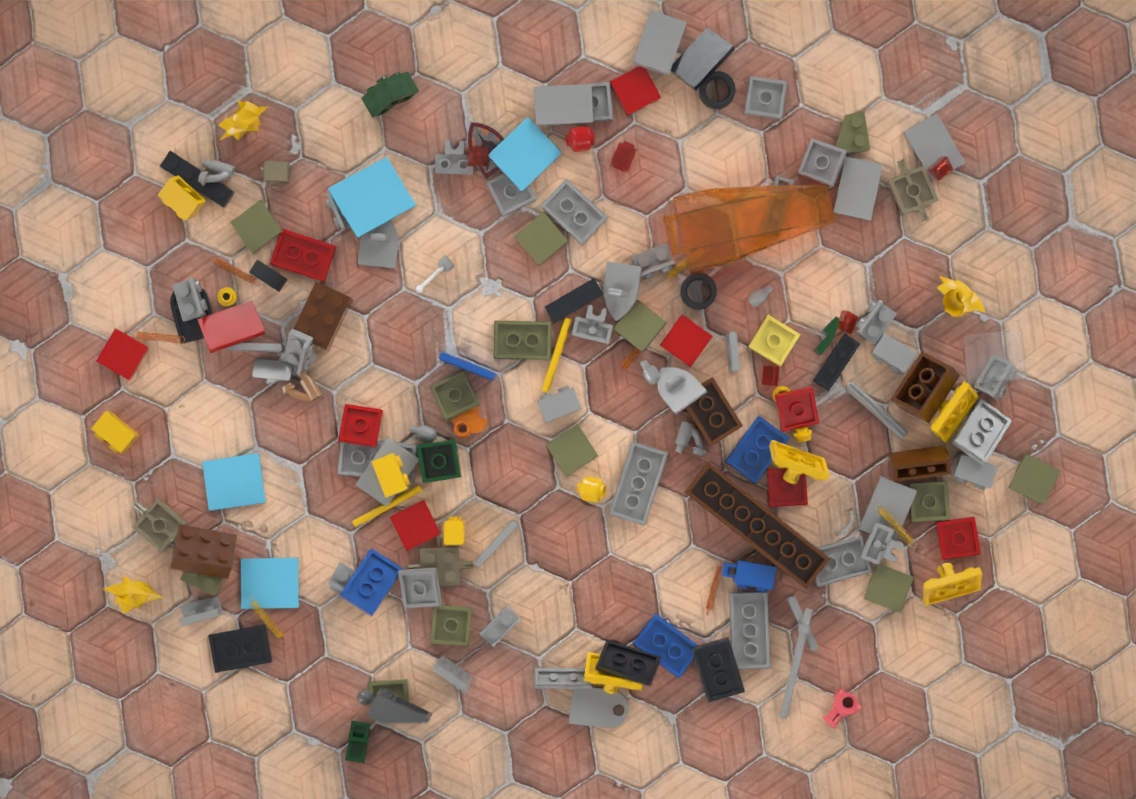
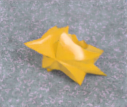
(242, 120)
(959, 298)
(132, 594)

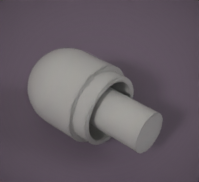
(759, 296)
(650, 373)
(424, 433)

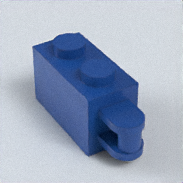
(751, 574)

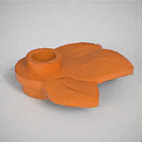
(471, 420)

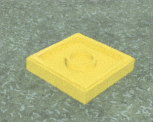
(774, 340)

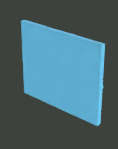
(371, 197)

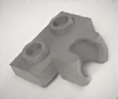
(453, 160)
(593, 327)
(880, 544)

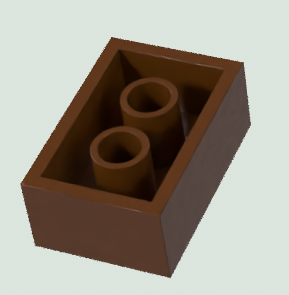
(323, 315)
(925, 387)
(713, 414)
(203, 551)

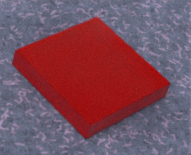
(635, 90)
(686, 340)
(122, 354)
(797, 409)
(360, 425)
(784, 493)
(415, 525)
(958, 538)

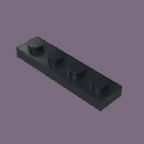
(190, 174)

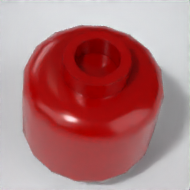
(580, 139)

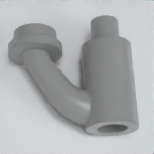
(222, 170)
(684, 436)

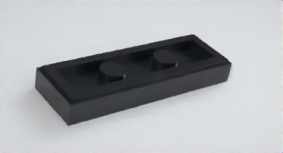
(574, 300)
(836, 362)

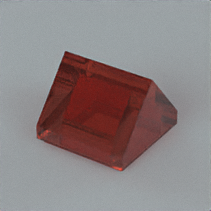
(477, 156)
(940, 168)
(847, 321)
(771, 375)

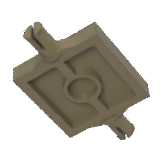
(913, 190)
(158, 524)
(446, 561)

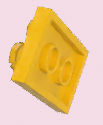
(954, 412)
(798, 462)
(951, 584)
(610, 682)

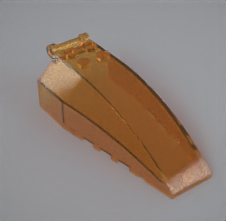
(739, 222)

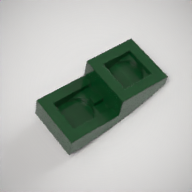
(829, 331)
(358, 742)

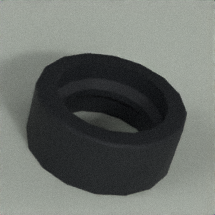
(718, 104)
(268, 275)
(712, 286)

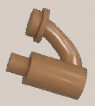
(308, 384)

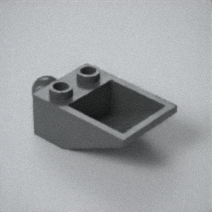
(392, 709)

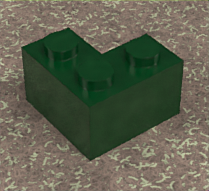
(389, 92)

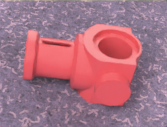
(840, 711)

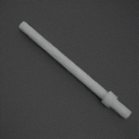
(804, 629)

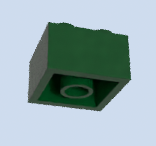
(439, 461)

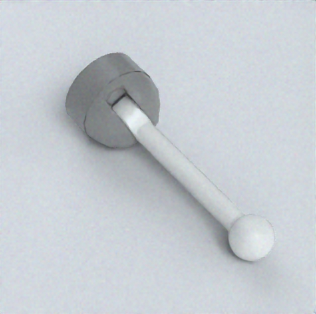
(444, 265)

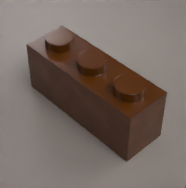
(919, 463)

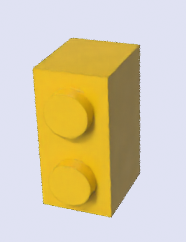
(181, 198)
(115, 432)
(390, 474)
(454, 531)

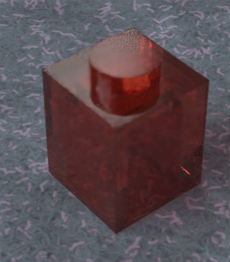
(623, 156)

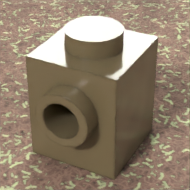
(276, 172)

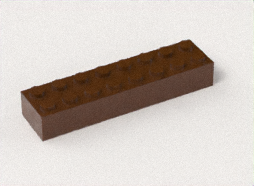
(757, 525)

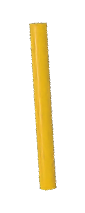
(556, 355)
(382, 508)

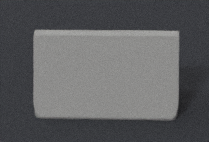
(273, 370)

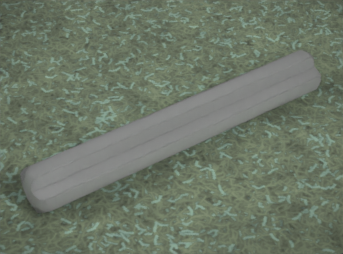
(876, 410)

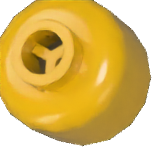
(591, 489)

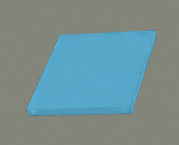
(524, 154)
(234, 481)
(269, 582)

